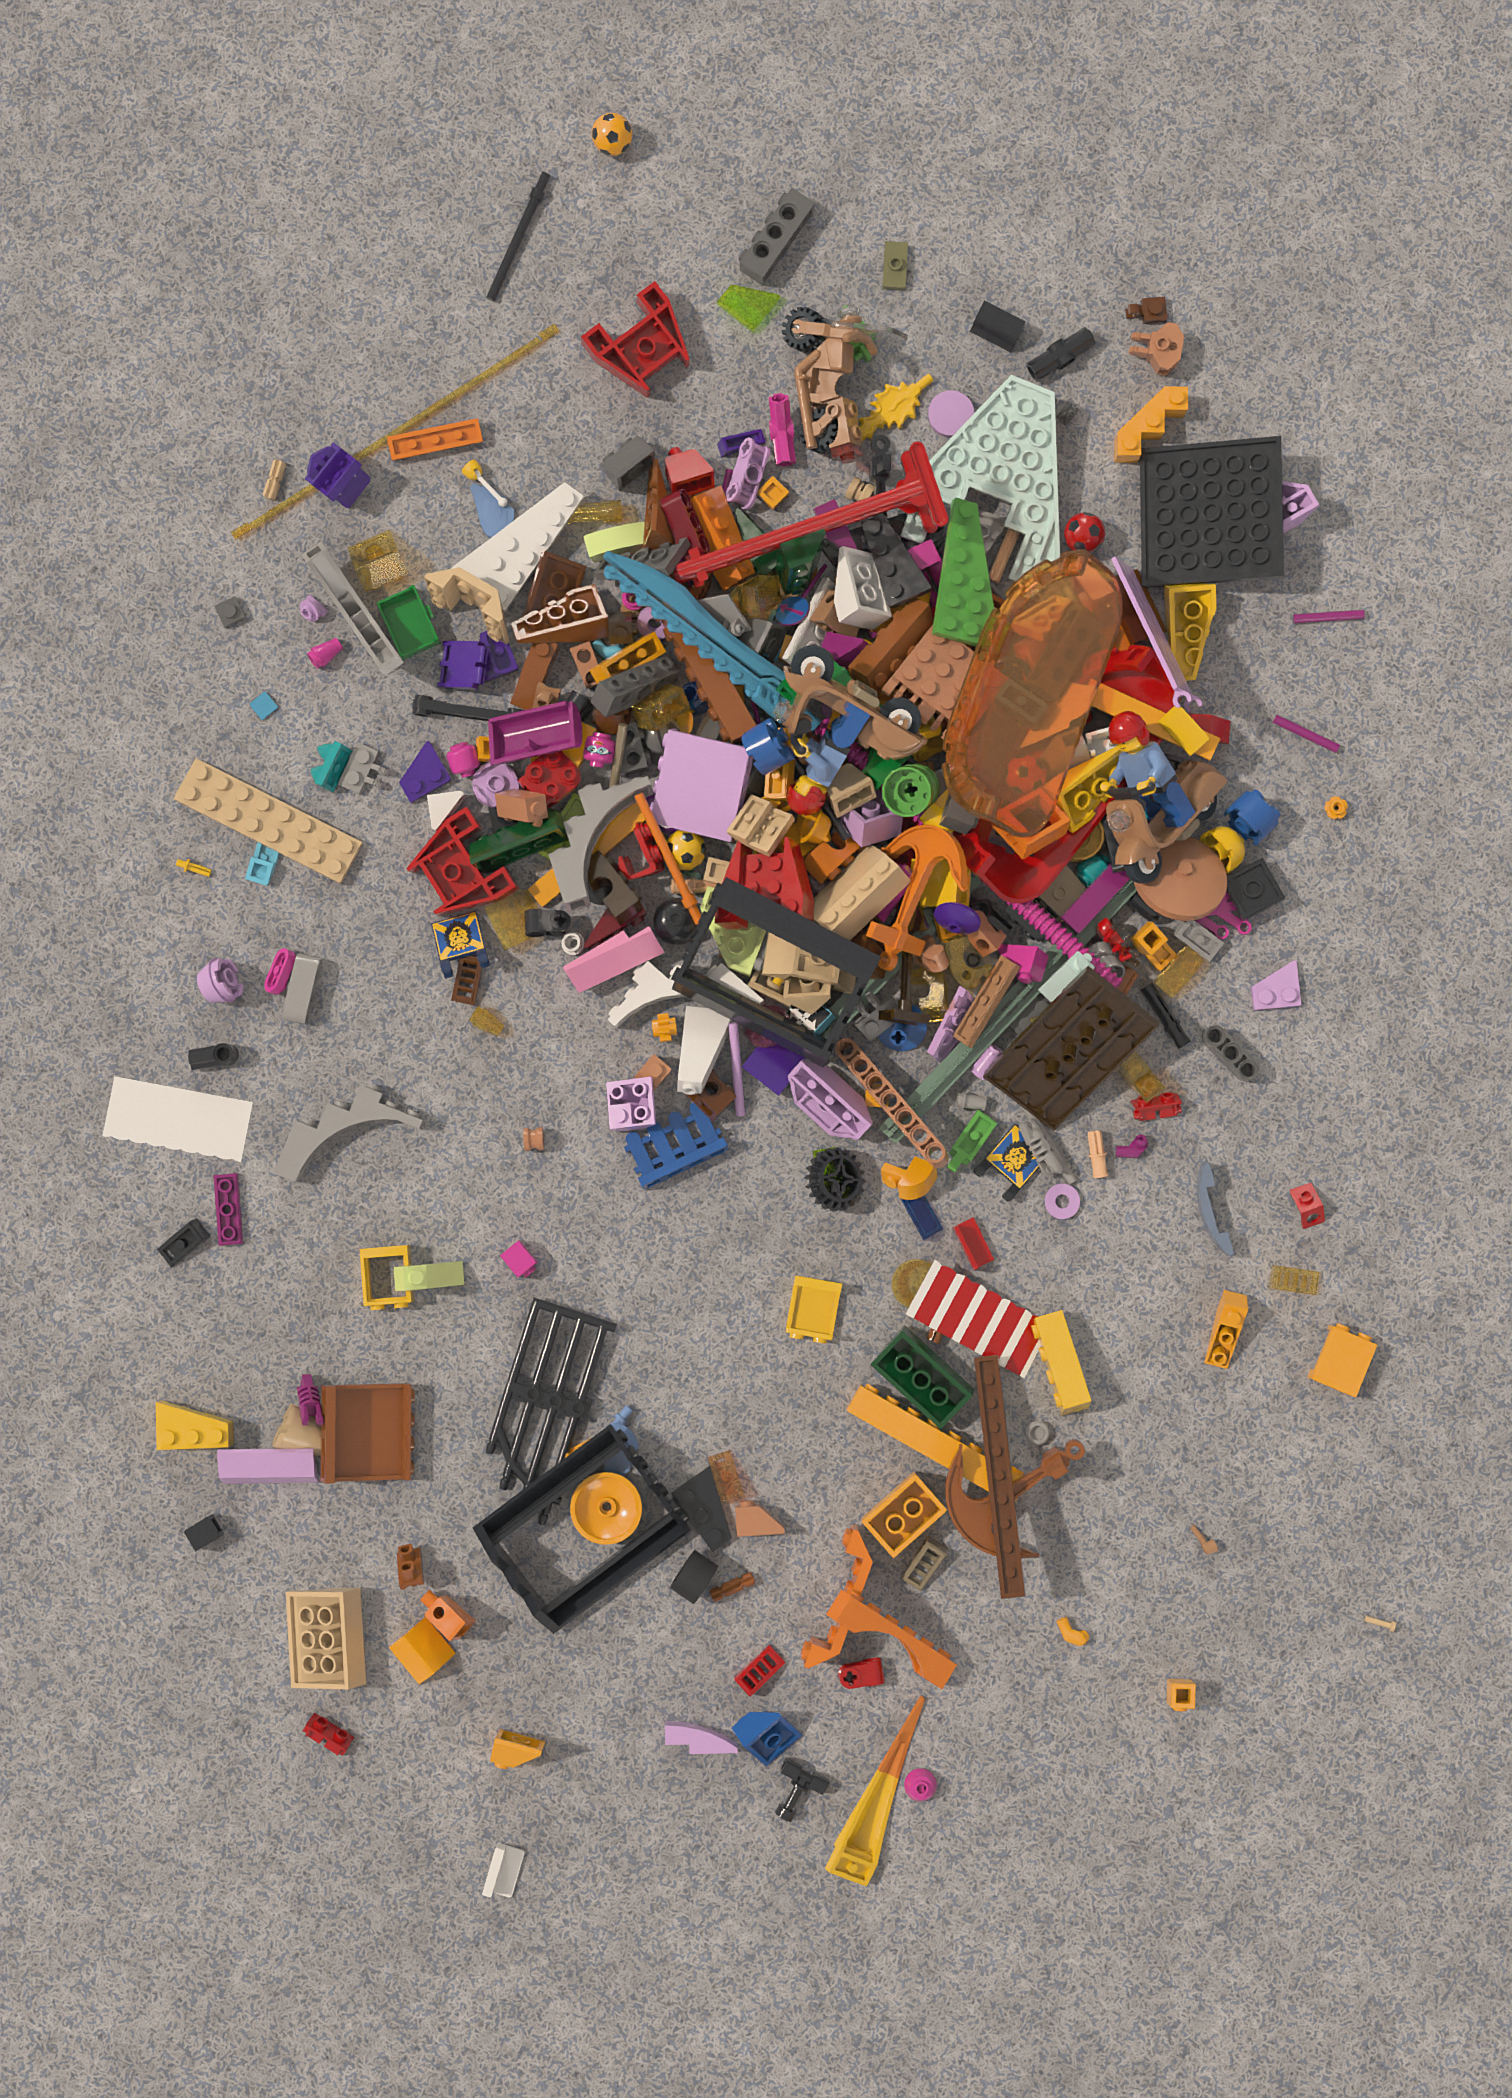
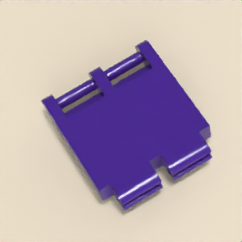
(464, 665)

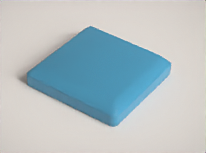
(263, 705)

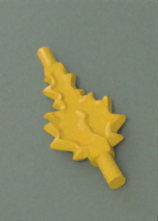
(893, 406)

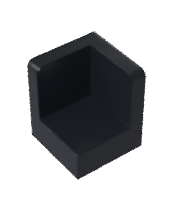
(203, 1532)

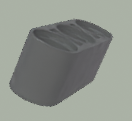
(1241, 1056)

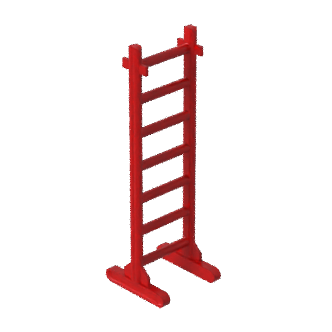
(911, 495)

